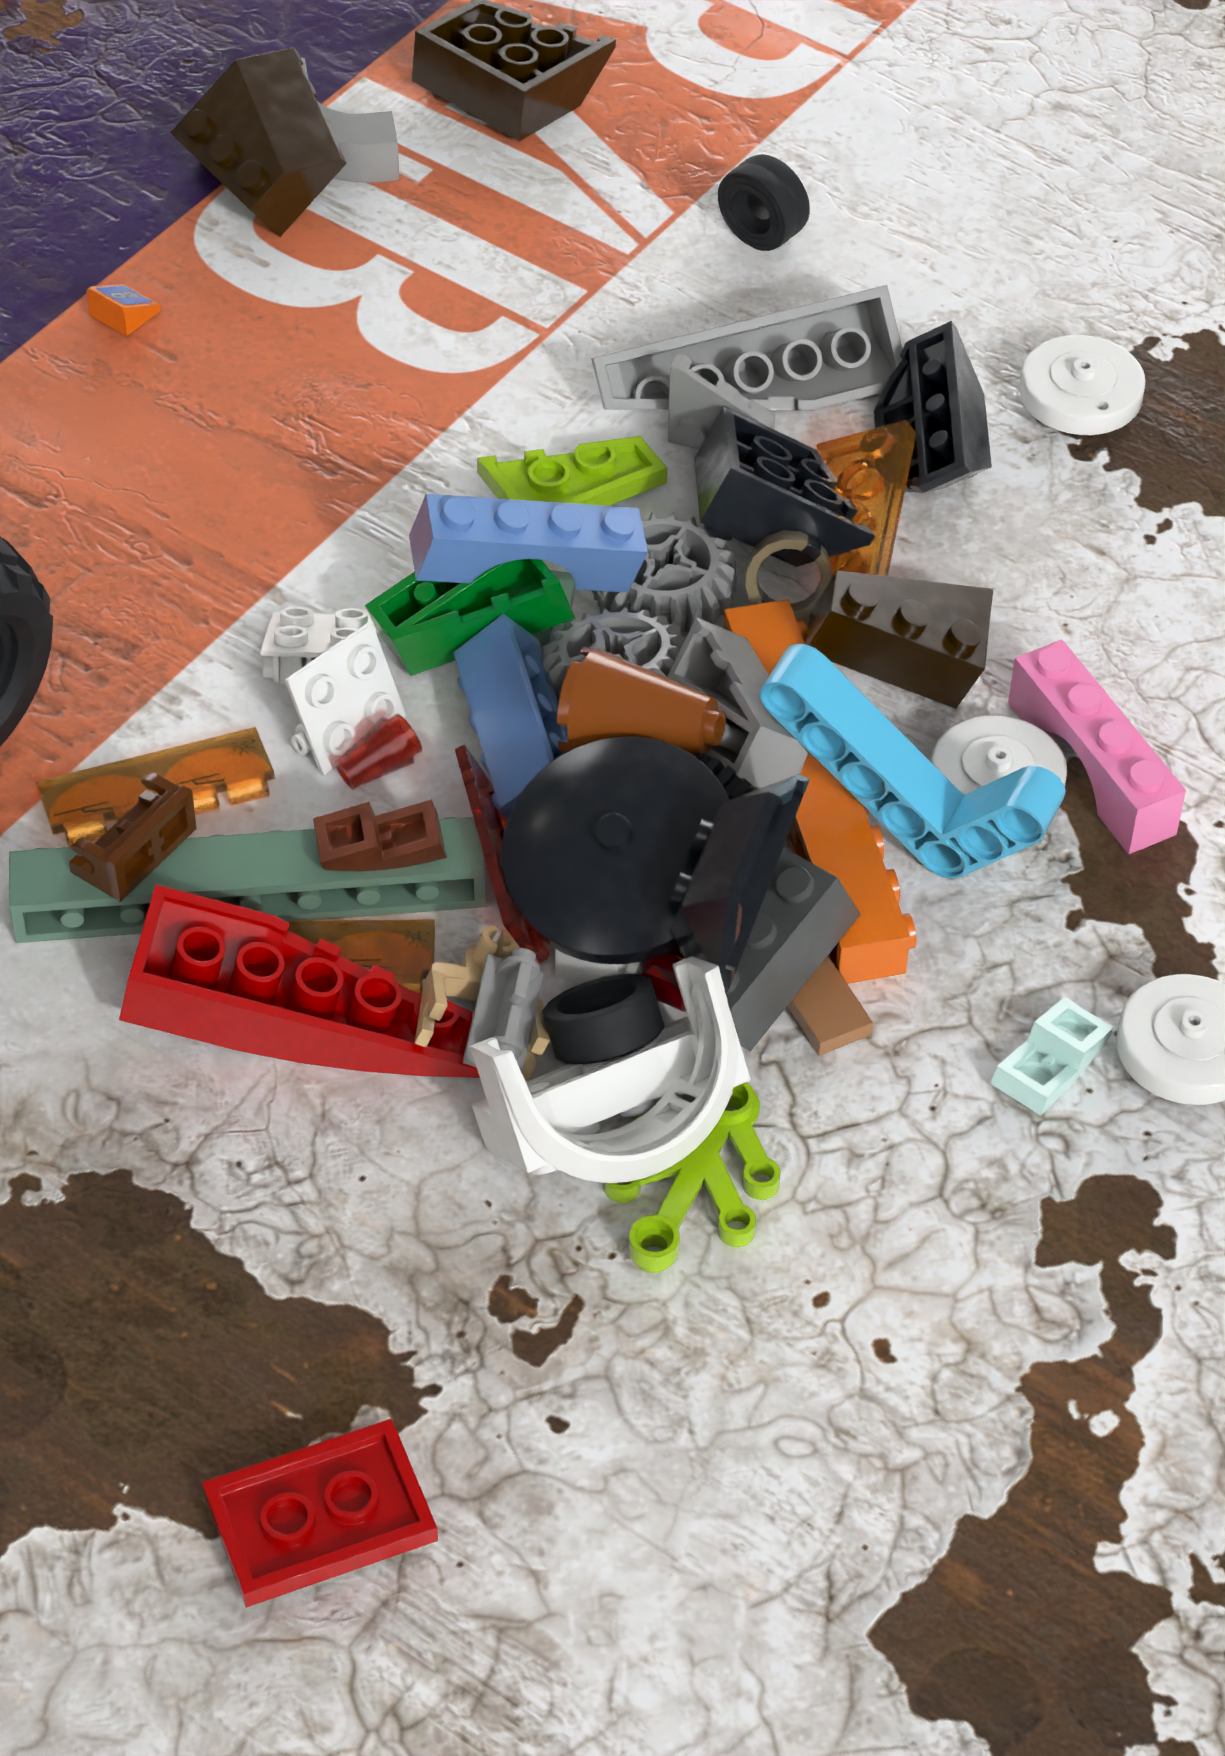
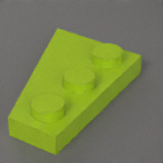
(591, 475)

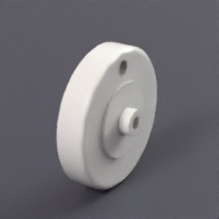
(1082, 385)
(991, 748)
(1176, 1038)

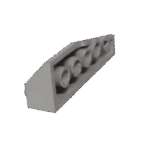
(780, 359)

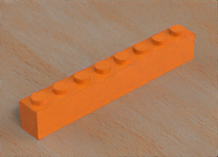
(835, 828)

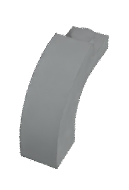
(366, 143)

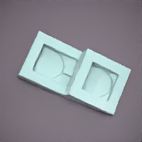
(1053, 1056)

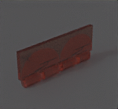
(490, 829)

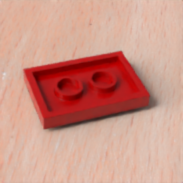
(319, 1512)

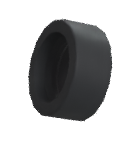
(603, 1019)

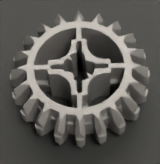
(681, 577)
(628, 635)

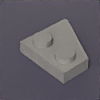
(697, 404)

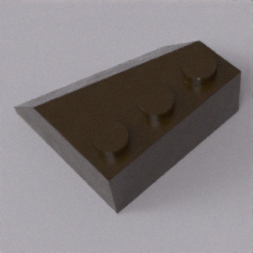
(506, 66)
(264, 136)

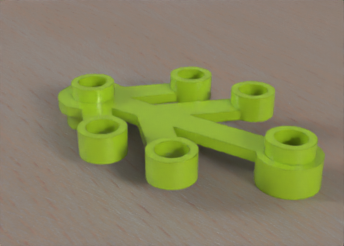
(706, 1167)

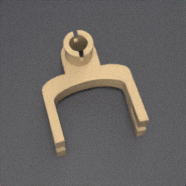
(464, 982)

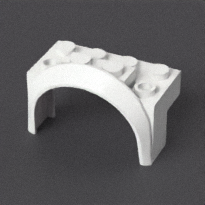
(554, 1117)

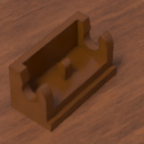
(138, 839)

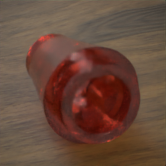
(380, 751)

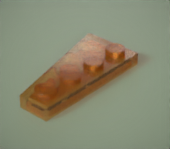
(873, 475)

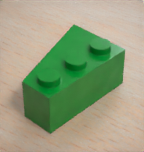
(433, 618)

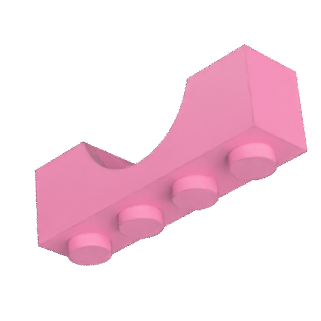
(1130, 783)

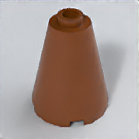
(621, 699)

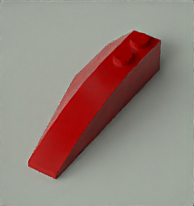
(267, 992)

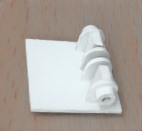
(301, 633)
(342, 697)

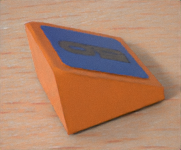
(120, 307)

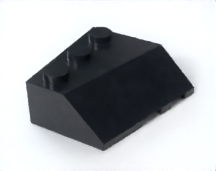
(767, 482)

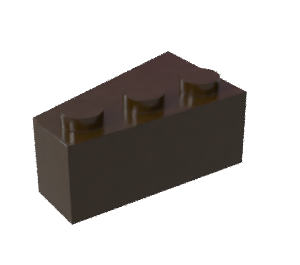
(905, 632)

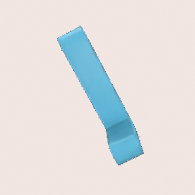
(896, 781)

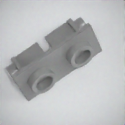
(506, 1004)

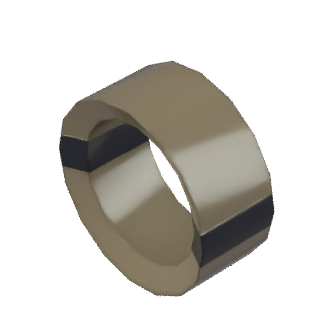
(788, 540)

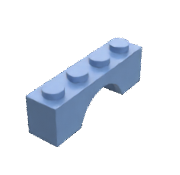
(468, 535)

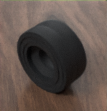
(763, 202)

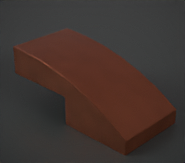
(365, 842)

